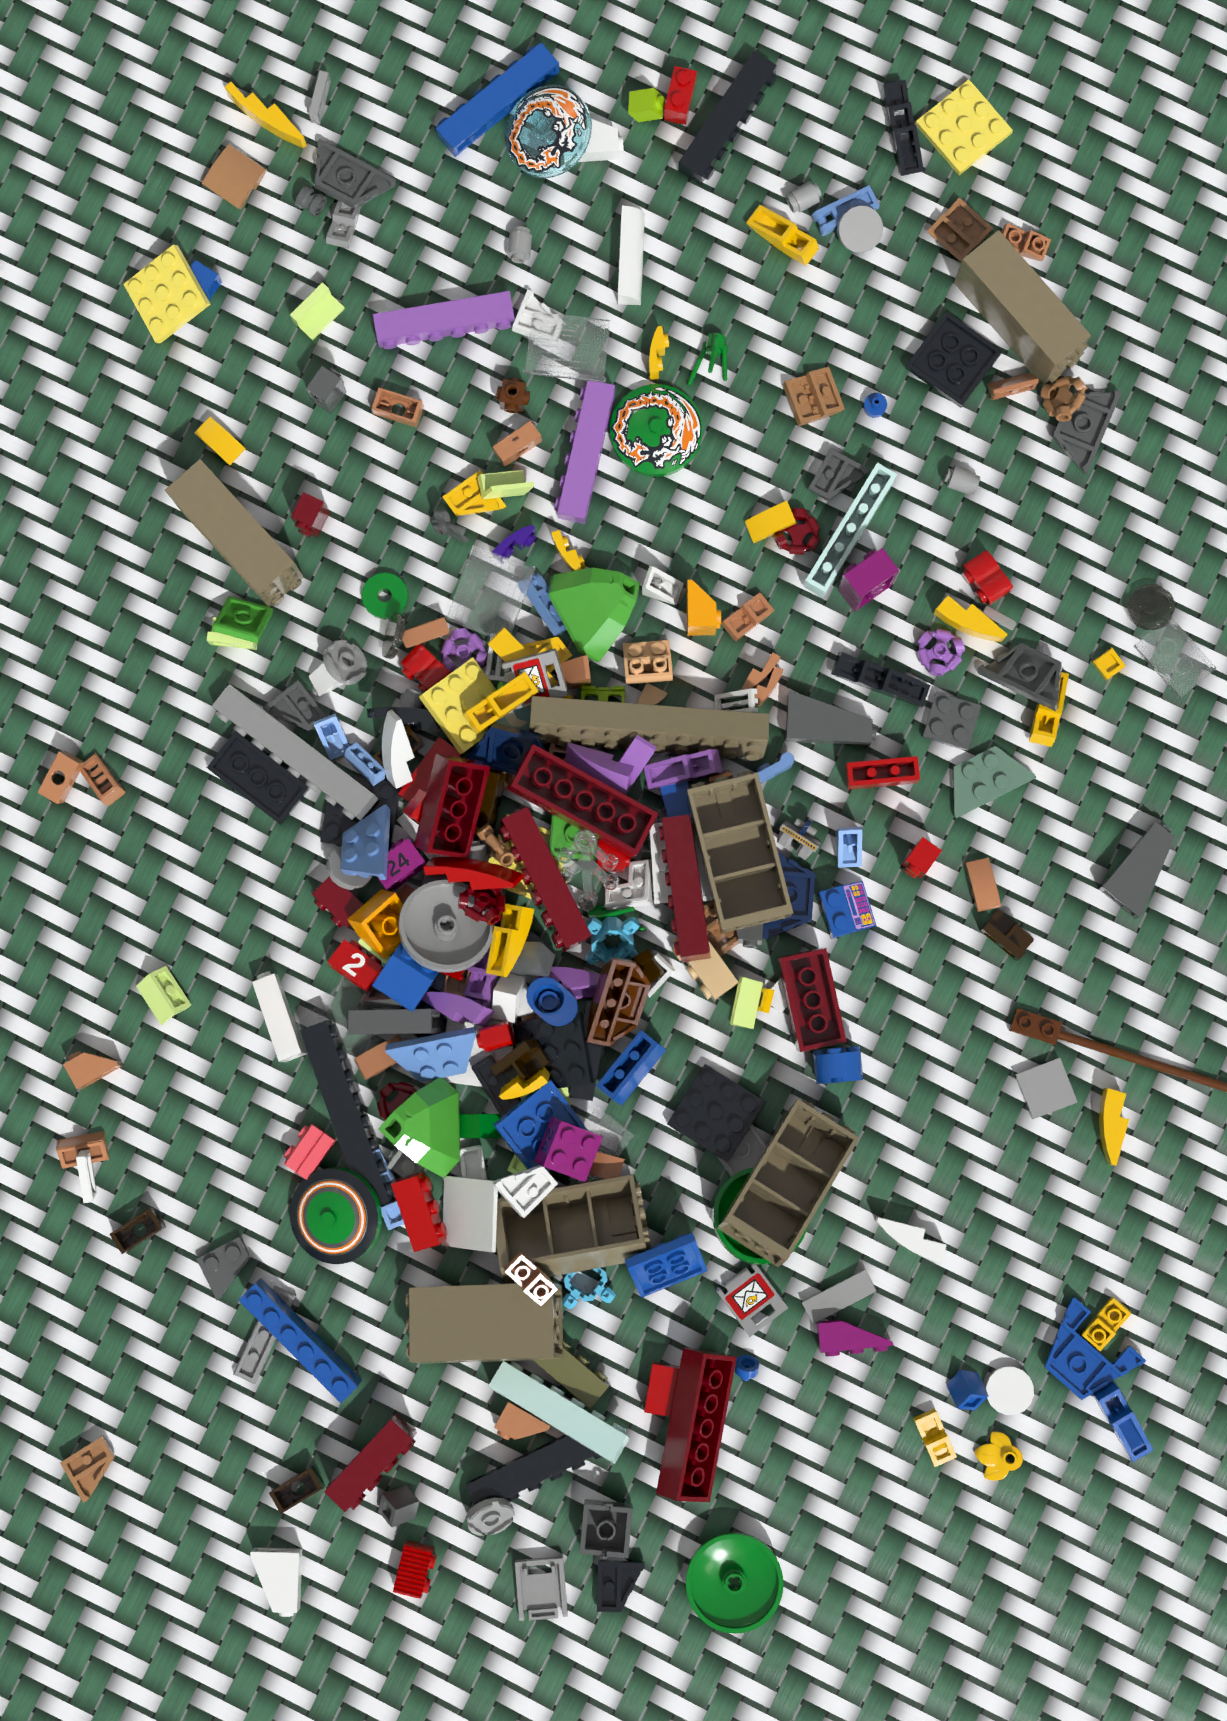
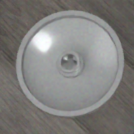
(439, 932)

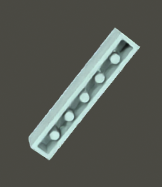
(850, 530)
(559, 1412)

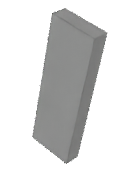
(838, 1296)

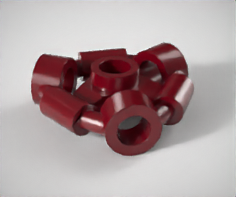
(798, 532)
(482, 901)
(404, 1091)

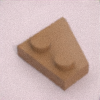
(88, 1467)

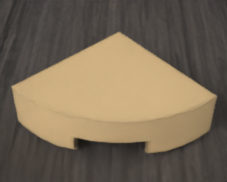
(651, 695)

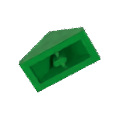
(479, 1126)

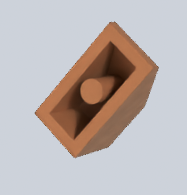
(576, 672)
(89, 1068)
(518, 1423)

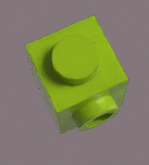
(646, 105)

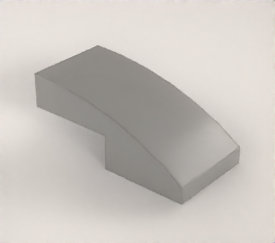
(343, 225)

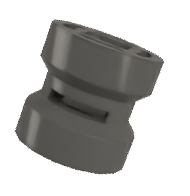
(311, 201)

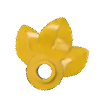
(994, 1456)

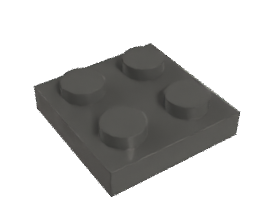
(951, 721)

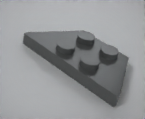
(348, 177)
(1085, 430)
(1027, 674)

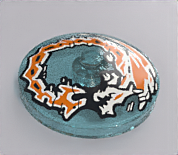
(548, 131)

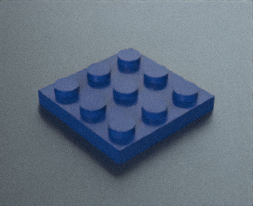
(528, 1120)
(666, 1264)

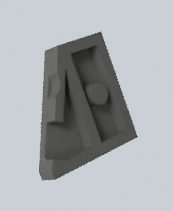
(836, 475)
(224, 1265)

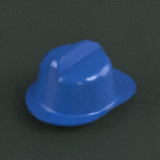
(551, 1001)

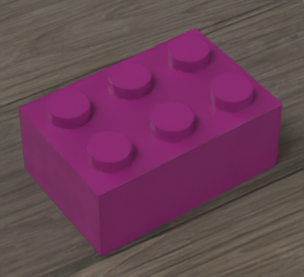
(868, 579)

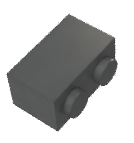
(326, 389)

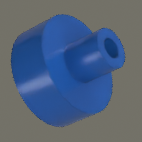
(875, 405)
(746, 1367)

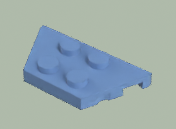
(367, 846)
(434, 1055)

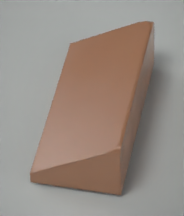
(1012, 385)
(425, 632)
(70, 1147)

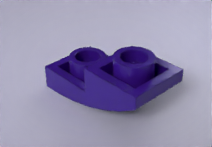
(520, 539)

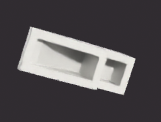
(396, 751)
(912, 1239)

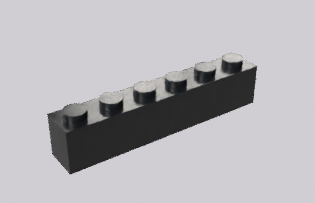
(727, 118)
(530, 1470)

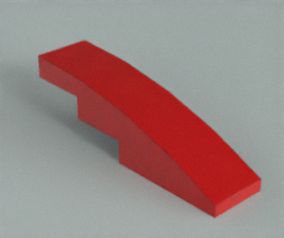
(479, 873)

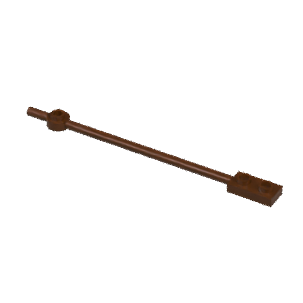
(1050, 1031)

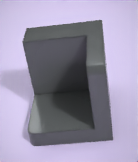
(398, 1506)

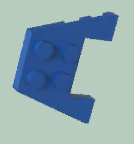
(1078, 1363)

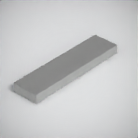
(259, 1345)

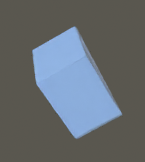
(332, 736)
(849, 847)

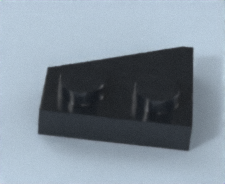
(616, 1583)

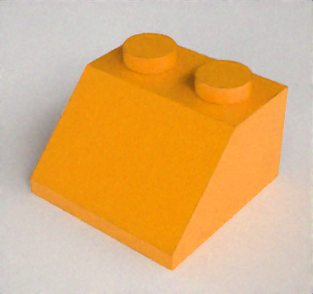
(701, 612)
(378, 922)

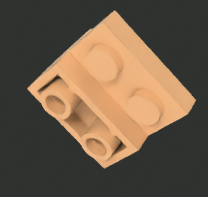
(647, 662)

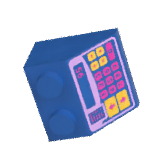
(846, 909)

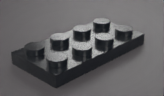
(258, 778)

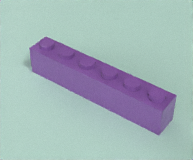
(444, 319)
(586, 451)

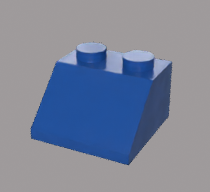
(404, 979)

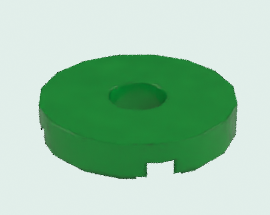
(375, 586)

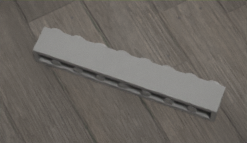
(294, 752)

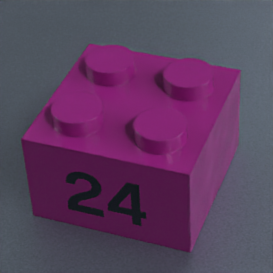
(403, 864)
(568, 1149)

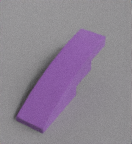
(481, 984)

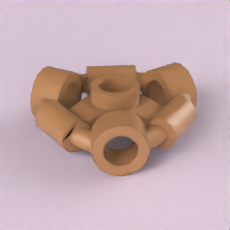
(1057, 403)
(503, 854)

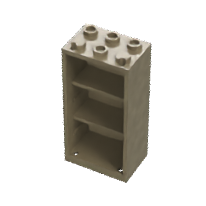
(1022, 308)
(235, 534)
(739, 852)
(788, 1182)
(576, 1227)
(482, 1324)

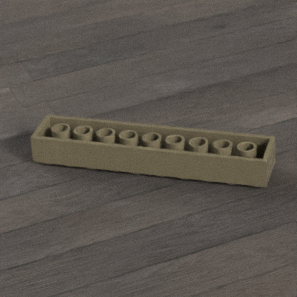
(666, 727)

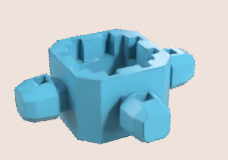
(611, 926)
(606, 1294)

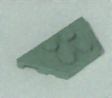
(986, 779)

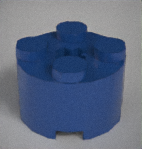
(838, 1065)

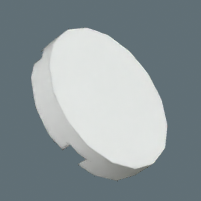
(1009, 1390)

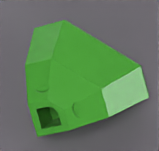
(593, 606)
(428, 1127)

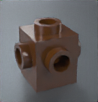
(516, 402)

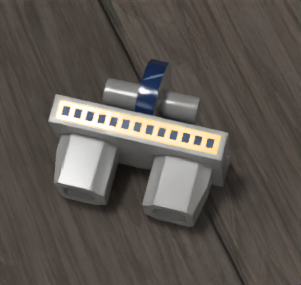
(790, 832)

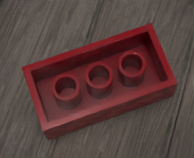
(451, 806)
(811, 999)
(365, 1469)

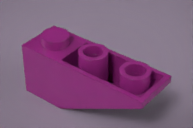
(843, 1336)

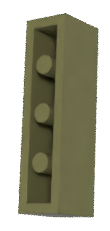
(576, 1376)

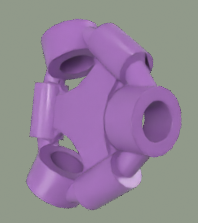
(464, 651)
(940, 651)

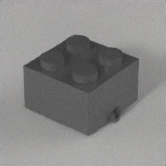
(606, 1528)

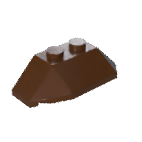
(617, 1001)

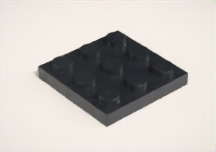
(953, 359)
(336, 822)
(563, 1046)
(716, 1113)

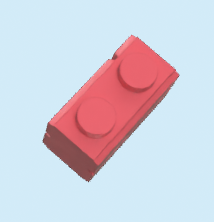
(309, 1151)

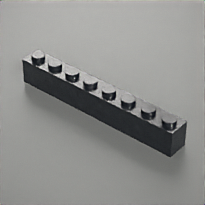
(345, 1106)

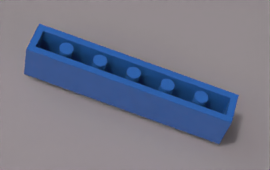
(497, 99)
(300, 1340)

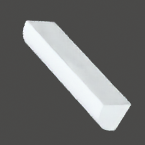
(631, 256)

